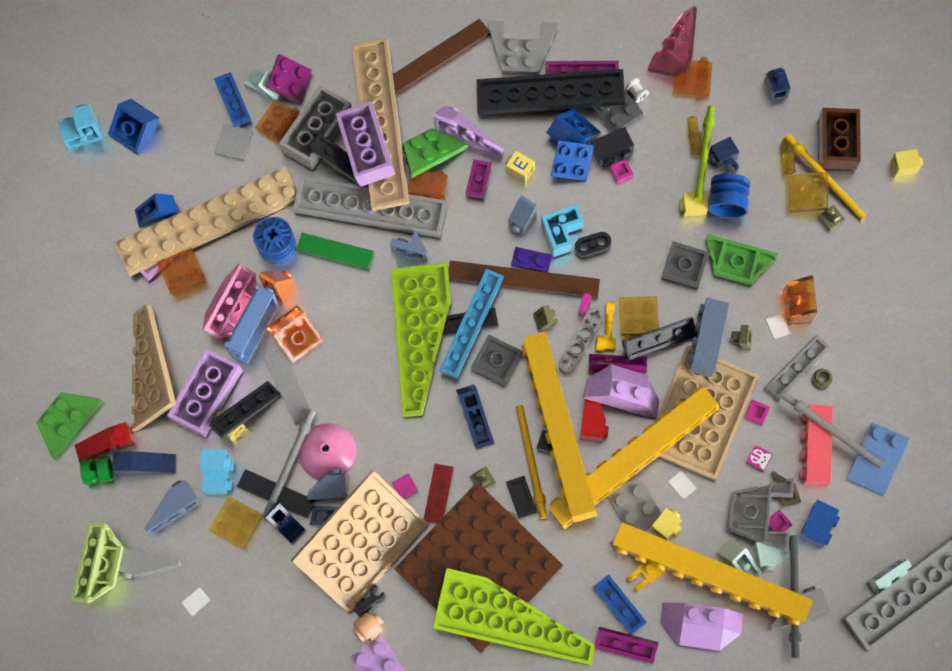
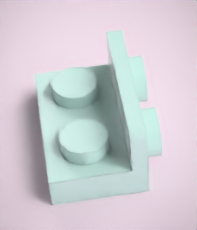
(885, 578)

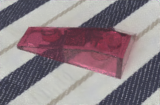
(677, 48)

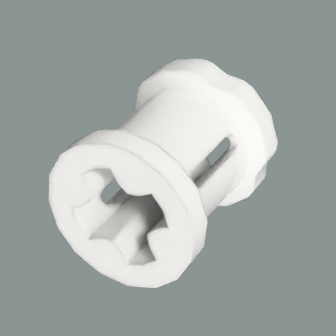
(637, 90)

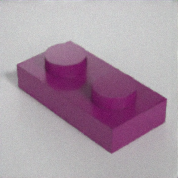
(478, 179)

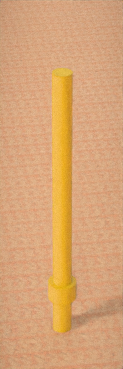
(800, 150)
(539, 498)

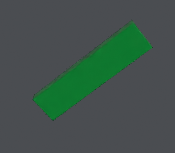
(335, 251)

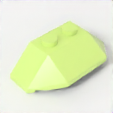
(97, 563)

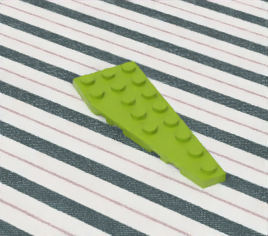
(420, 315)
(488, 612)

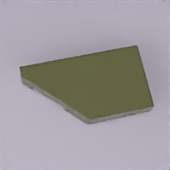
(785, 501)

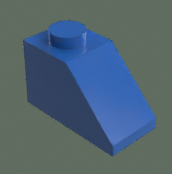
(156, 209)

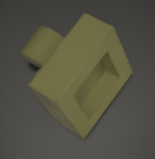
(831, 218)
(544, 318)
(743, 337)
(483, 477)

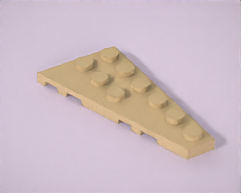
(149, 373)

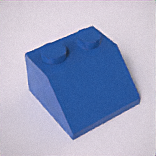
(133, 125)
(572, 127)

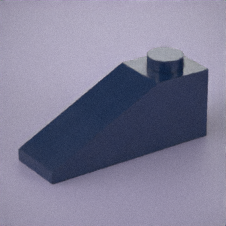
(475, 416)
(143, 463)

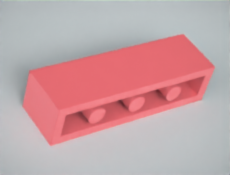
(817, 448)

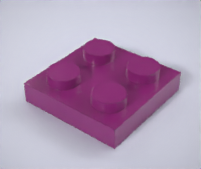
(288, 78)

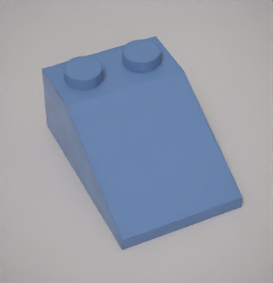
(887, 447)

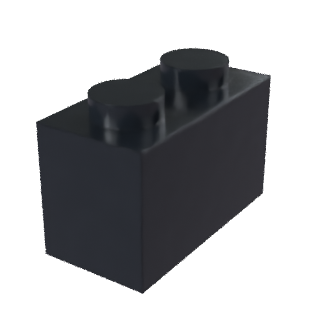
(612, 147)

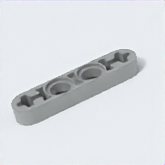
(580, 340)

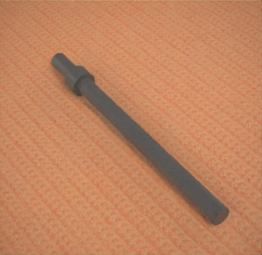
(794, 636)

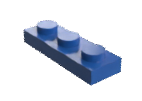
(232, 99)
(619, 604)

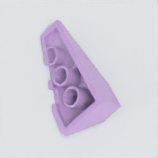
(457, 125)

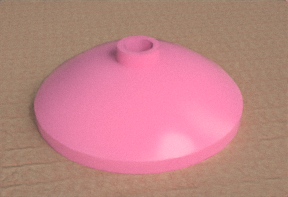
(340, 454)

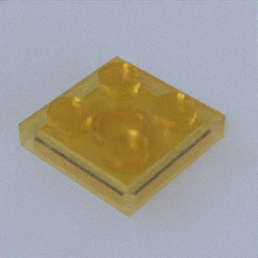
(808, 192)
(638, 315)
(236, 522)

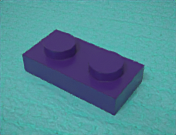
(531, 260)

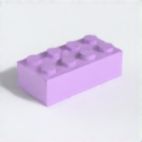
(365, 143)
(205, 392)

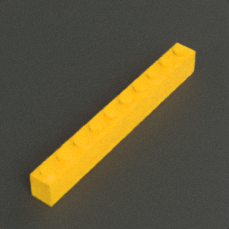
(559, 427)
(642, 449)
(712, 573)

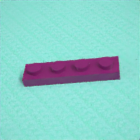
(556, 67)

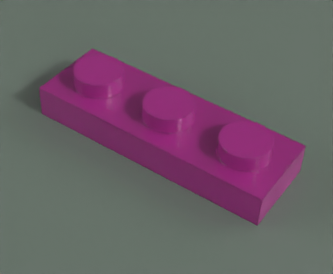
(600, 361)
(626, 644)

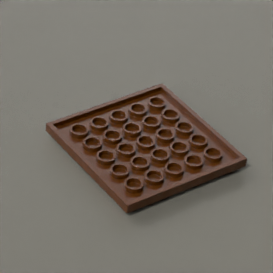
(483, 541)

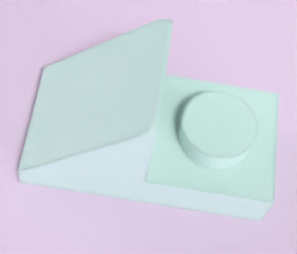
(257, 82)

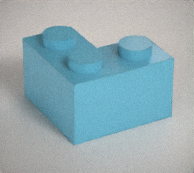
(81, 127)
(558, 225)
(216, 472)

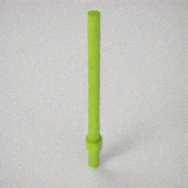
(708, 123)

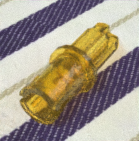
(694, 135)
(788, 157)

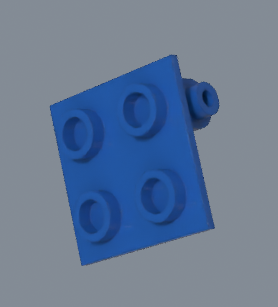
(571, 160)

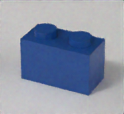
(819, 523)

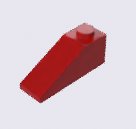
(593, 423)
(106, 442)

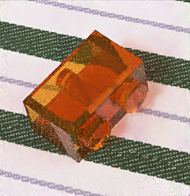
(429, 185)

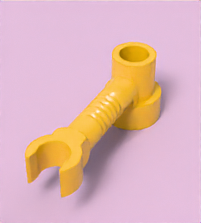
(607, 341)

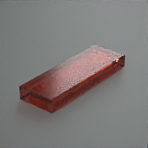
(438, 493)

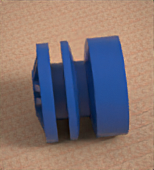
(729, 195)
(281, 247)

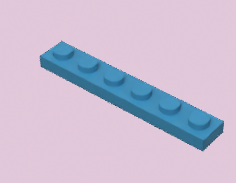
(471, 324)

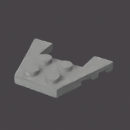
(521, 55)
(634, 506)
(751, 513)

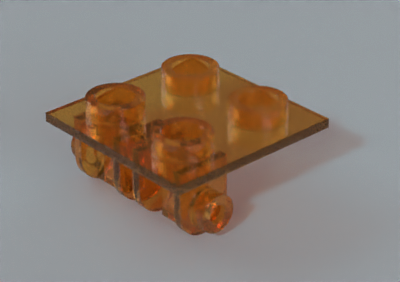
(695, 80)
(277, 120)
(181, 271)

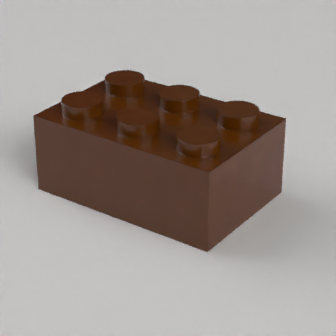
(839, 138)

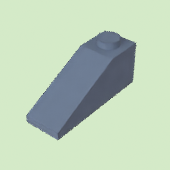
(174, 504)

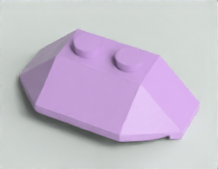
(623, 390)
(701, 625)

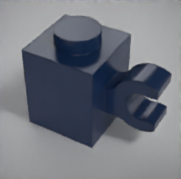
(777, 84)
(724, 154)

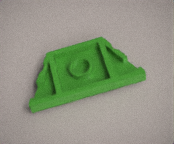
(430, 150)
(738, 260)
(65, 420)

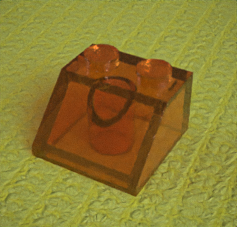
(799, 301)
(294, 333)

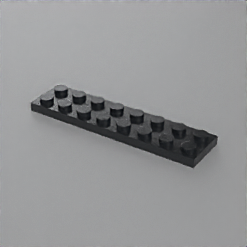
(550, 92)

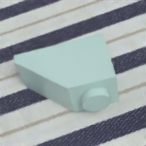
(739, 557)
(768, 557)

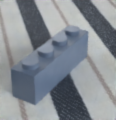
(708, 338)

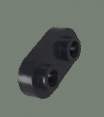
(591, 243)

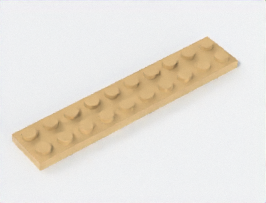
(376, 85)
(207, 221)

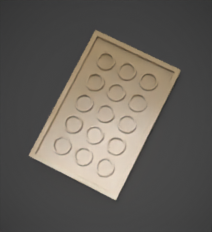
(708, 443)
(359, 541)

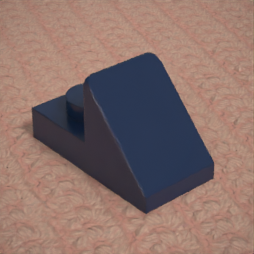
(284, 522)

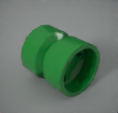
(96, 470)

